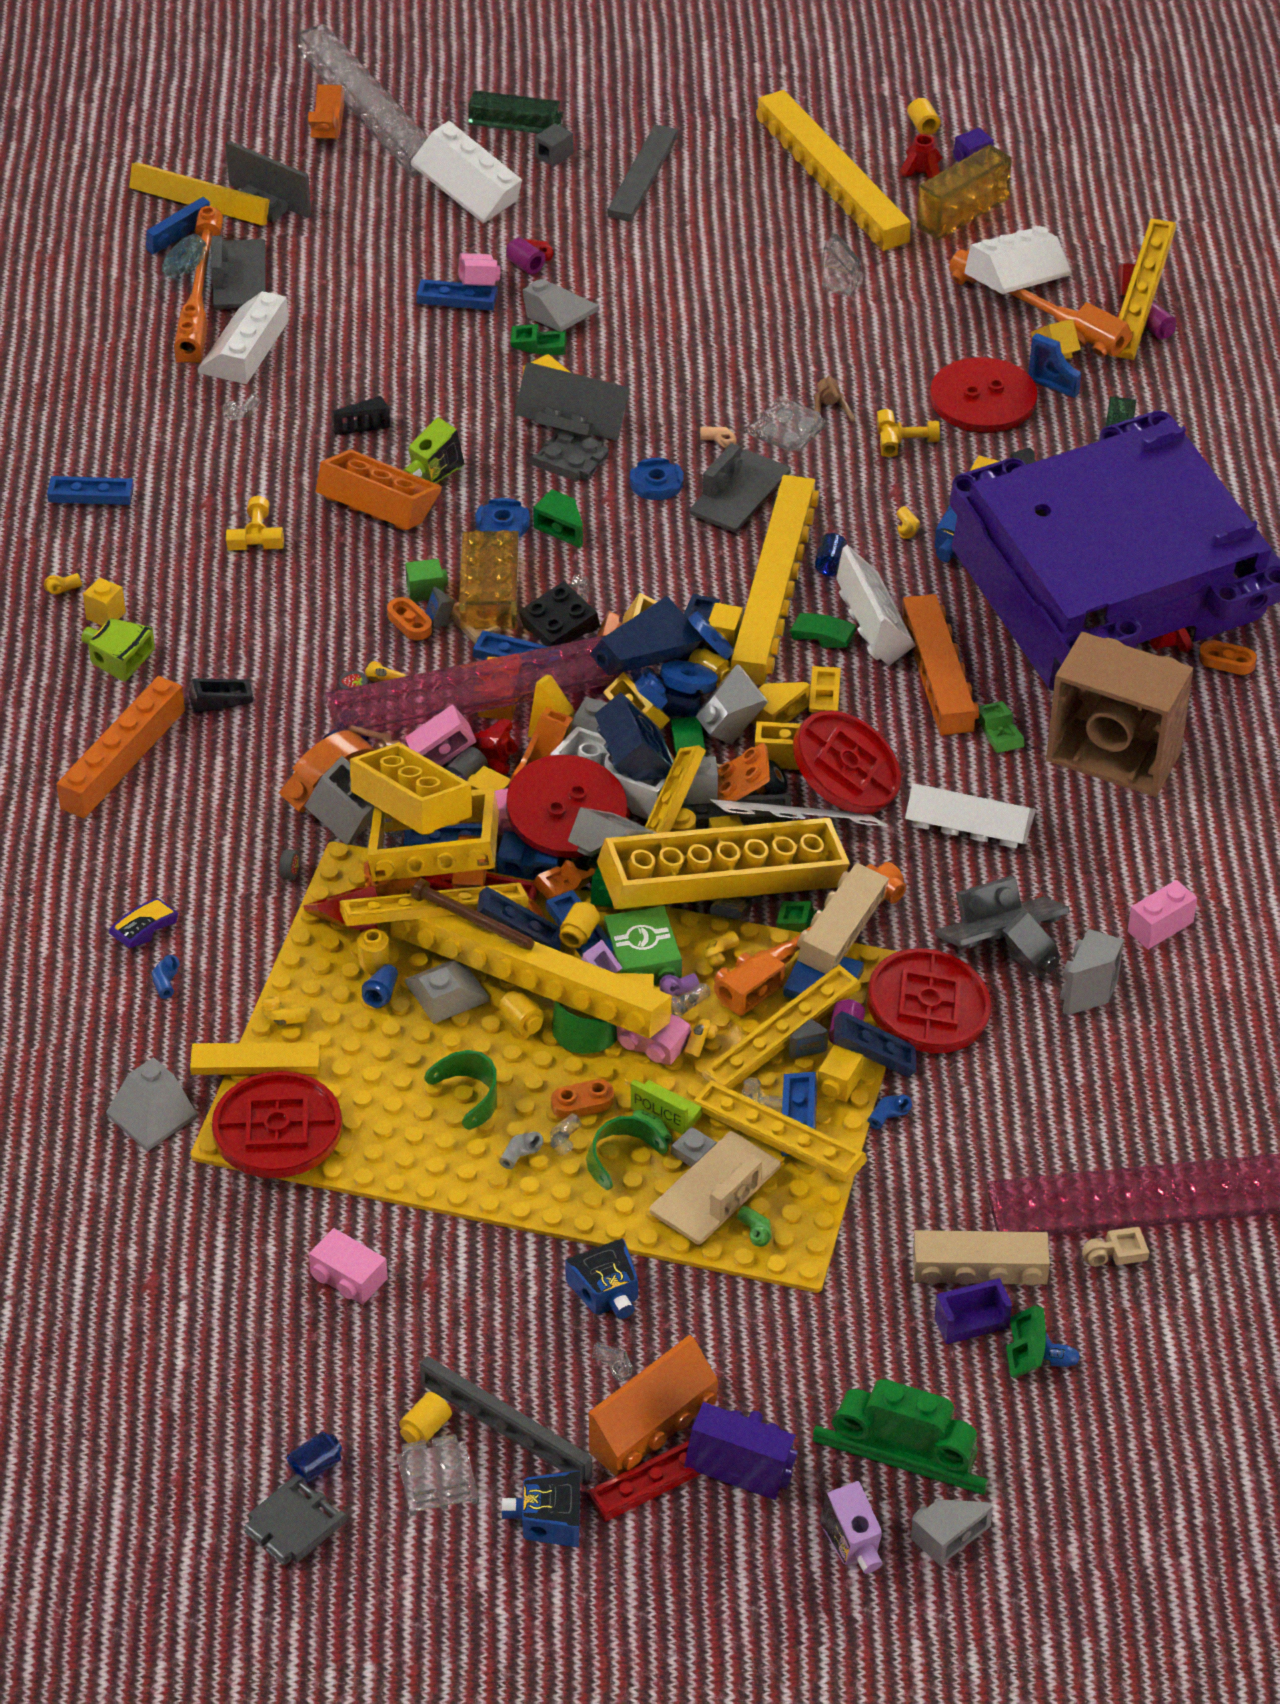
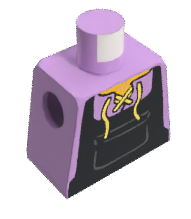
(852, 1526)

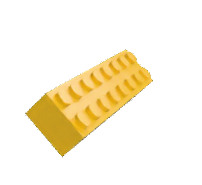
(722, 862)

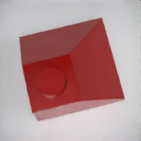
(330, 907)

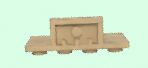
(714, 1187)

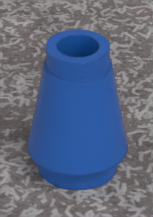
(380, 986)

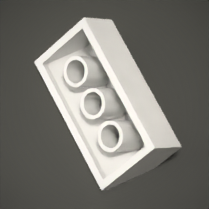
(467, 172)
(1017, 260)
(247, 338)
(872, 608)
(640, 794)
(969, 814)

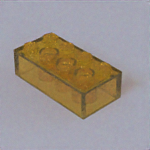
(964, 192)
(489, 579)

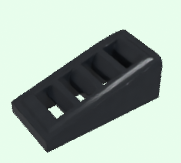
(377, 418)
(219, 693)
(733, 908)

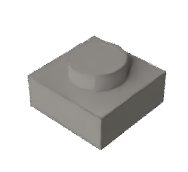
(692, 1146)

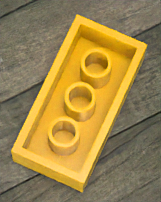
(411, 788)

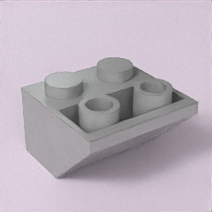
(337, 806)
(1092, 972)

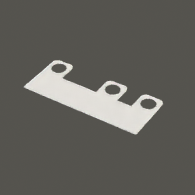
(776, 809)

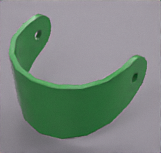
(580, 1033)
(474, 1065)
(622, 1125)

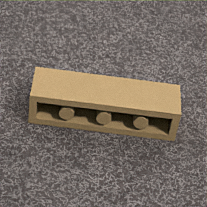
(842, 918)
(980, 1257)

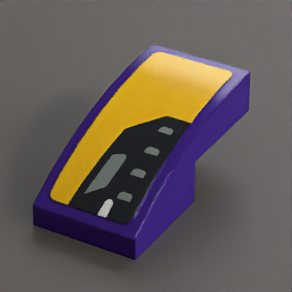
(139, 924)

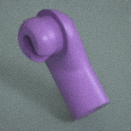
(676, 986)

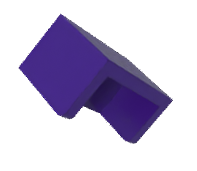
(973, 1311)

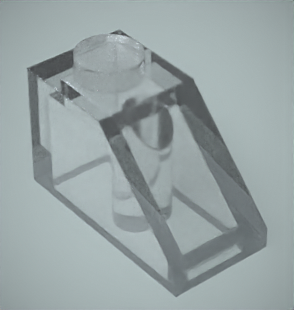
(840, 267)

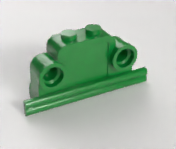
(907, 1432)

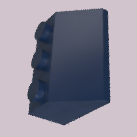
(633, 740)

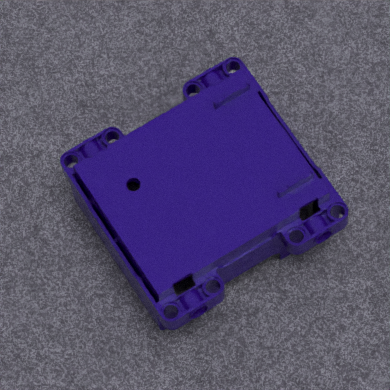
(1126, 529)

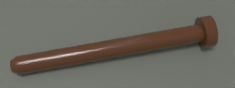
(422, 891)

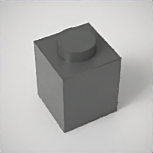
(554, 145)

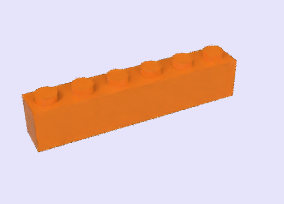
(939, 665)
(120, 747)

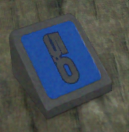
(439, 607)
(808, 1040)

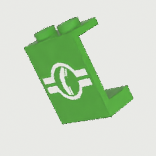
(644, 942)

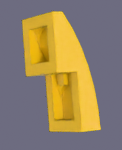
(824, 689)

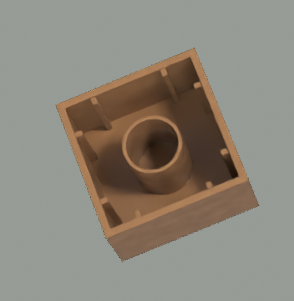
(1119, 713)

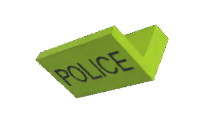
(672, 1108)

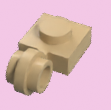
(1123, 1244)

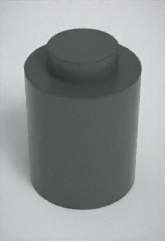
(468, 762)

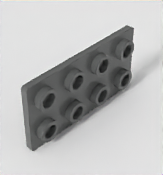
(270, 180)
(237, 271)
(572, 401)
(737, 487)
(989, 910)

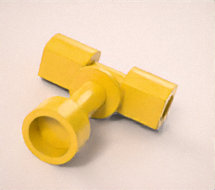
(892, 433)
(255, 531)

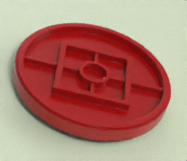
(983, 394)
(847, 762)
(548, 797)
(929, 1000)
(277, 1124)

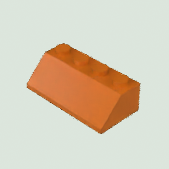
(376, 489)
(651, 1407)

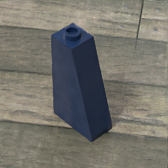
(647, 639)

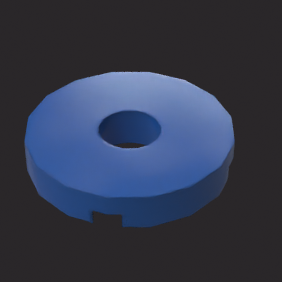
(648, 488)
(517, 516)
(710, 634)
(688, 677)

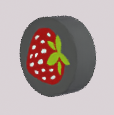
(352, 679)
(290, 864)

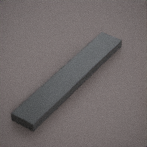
(642, 173)
(505, 1419)

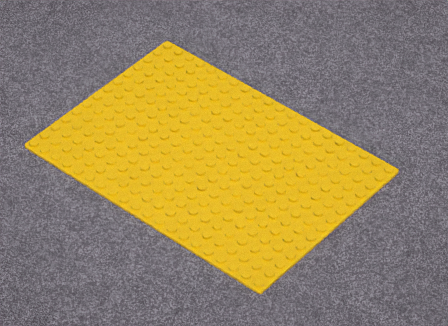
(408, 1137)

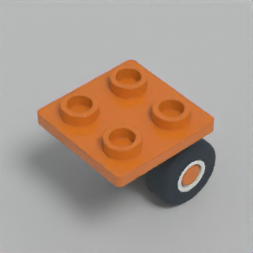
(750, 775)

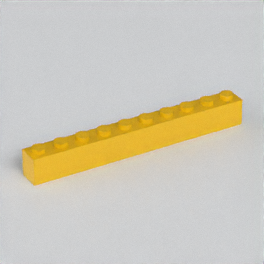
(834, 170)
(774, 578)
(543, 972)

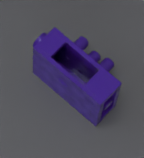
(741, 1450)

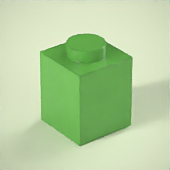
(423, 576)

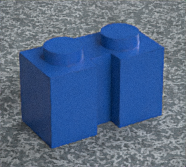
(521, 860)

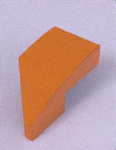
(562, 879)

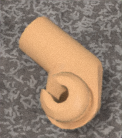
(721, 435)

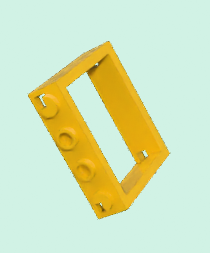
(435, 857)

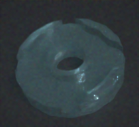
(184, 256)

